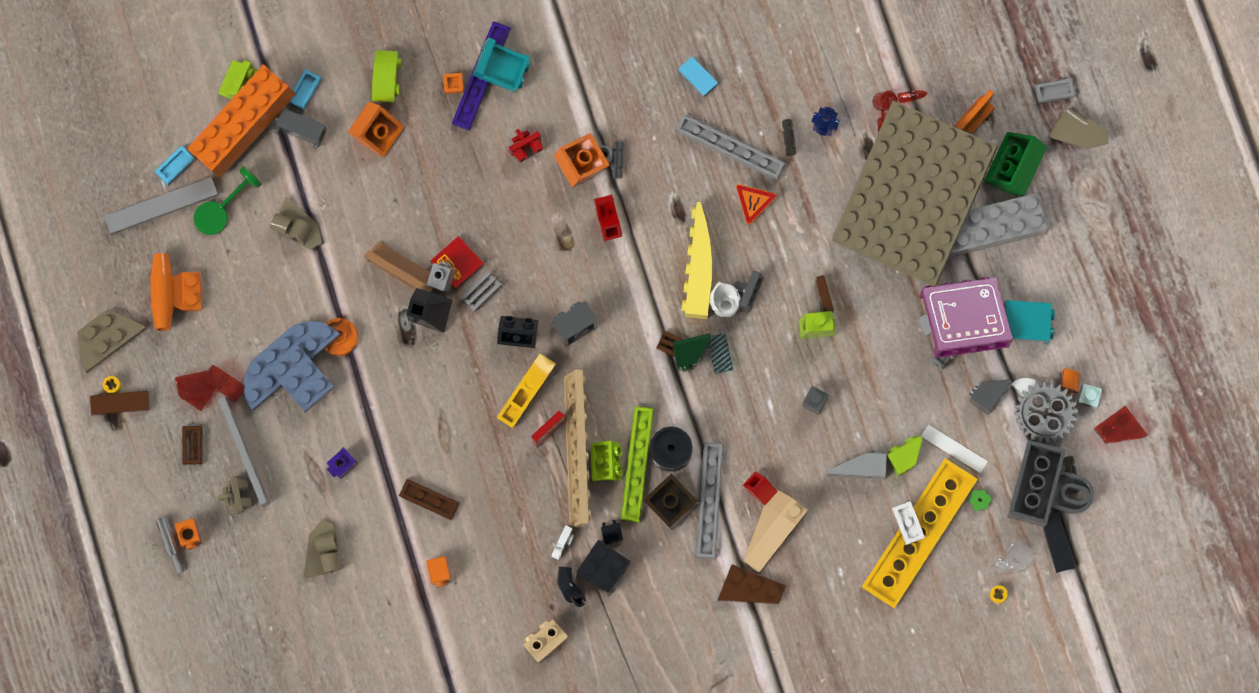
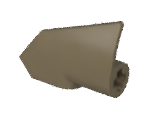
(1079, 131)
(296, 225)
(322, 551)

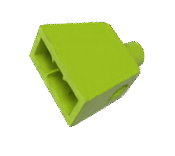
(817, 325)

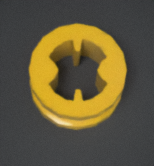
(107, 388)
(1004, 595)

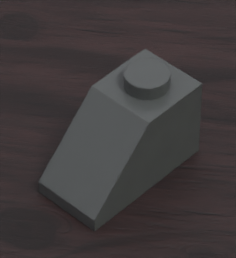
(988, 394)

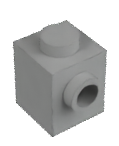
(441, 276)

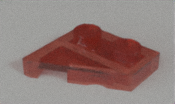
(1120, 427)

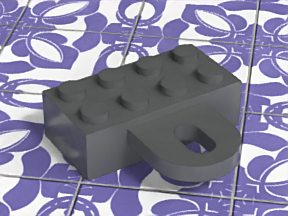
(1043, 486)

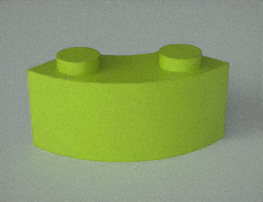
(385, 76)

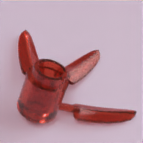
(883, 100)

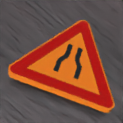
(753, 201)

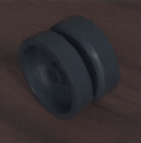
(667, 460)

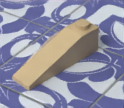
(774, 526)

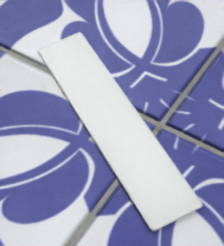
(954, 448)

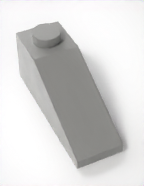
(866, 466)

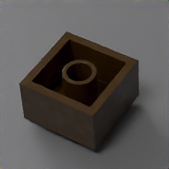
(671, 502)

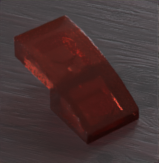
(224, 383)

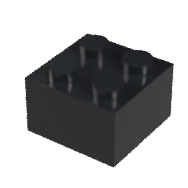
(603, 567)

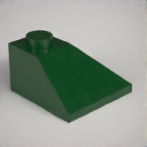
(690, 351)

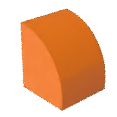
(1071, 380)

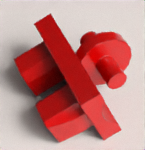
(518, 149)

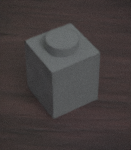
(815, 400)

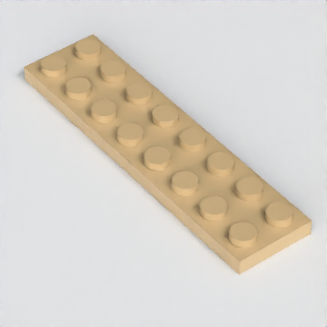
(576, 449)

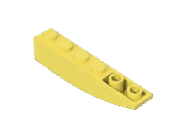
(699, 268)

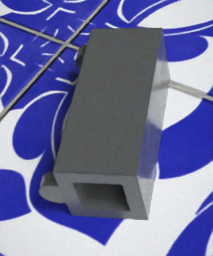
(300, 127)

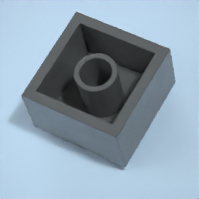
(574, 323)

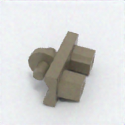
(235, 486)

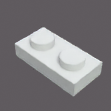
(908, 523)

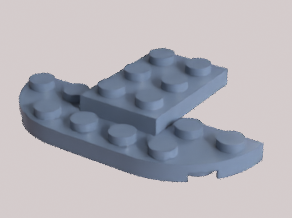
(290, 365)

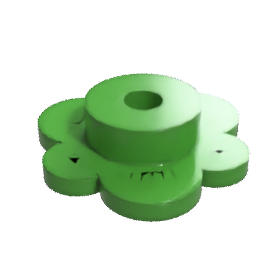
(985, 500)

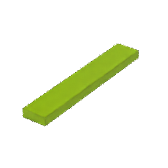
(637, 464)

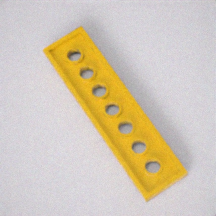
(933, 531)

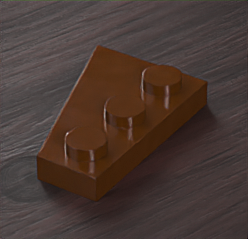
(750, 587)

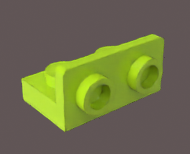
(606, 461)

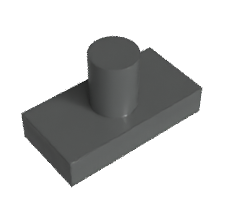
(749, 290)

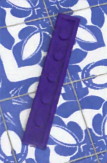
(477, 87)

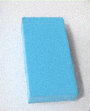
(698, 76)
(305, 89)
(175, 165)

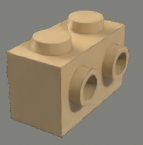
(548, 643)

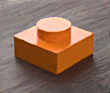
(453, 83)

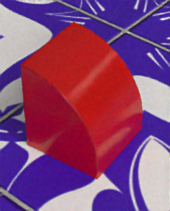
(760, 488)

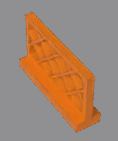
(976, 114)

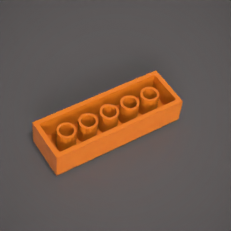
(241, 121)

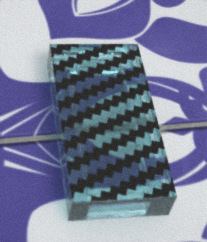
(720, 354)

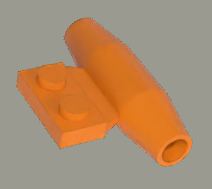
(171, 291)

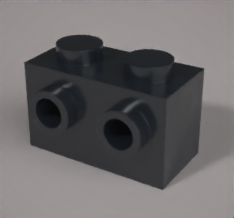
(517, 331)

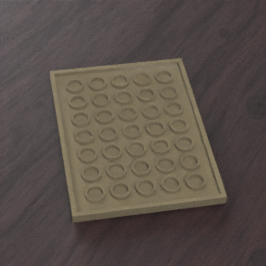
(914, 193)

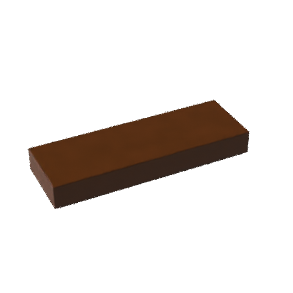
(119, 403)
(429, 499)

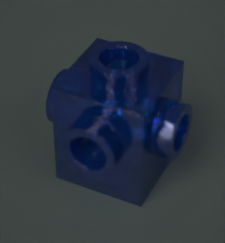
(825, 127)

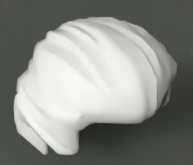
(724, 299)

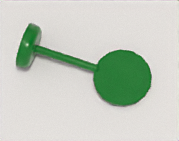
(211, 216)

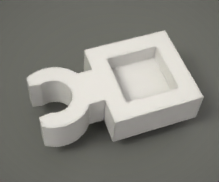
(565, 539)

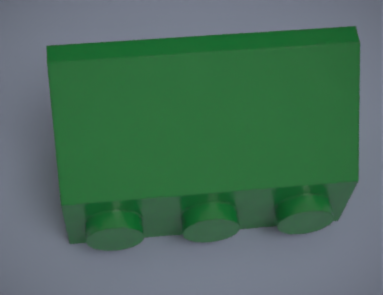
(1015, 163)

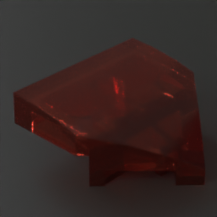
(194, 390)

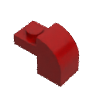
(608, 217)

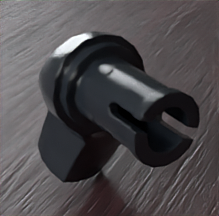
(568, 588)

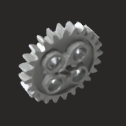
(1042, 428)

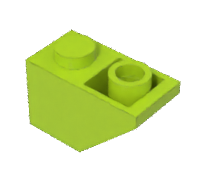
(905, 457)

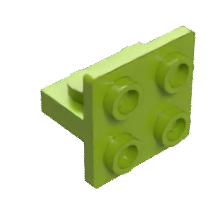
(236, 78)

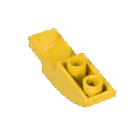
(526, 390)

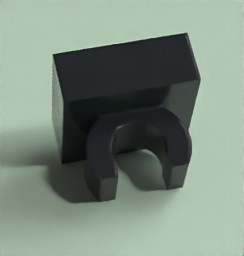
(611, 533)

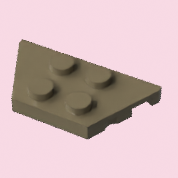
(105, 336)

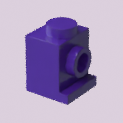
(348, 464)

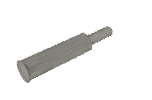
(169, 541)

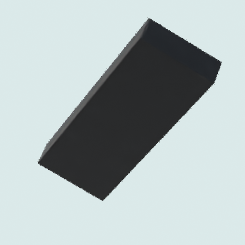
(1058, 544)

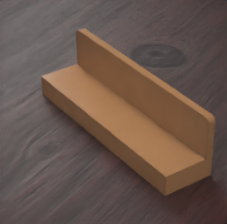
(399, 267)

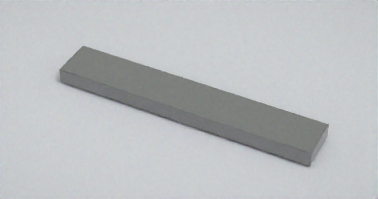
(730, 147)
(161, 205)
(243, 451)
(709, 500)

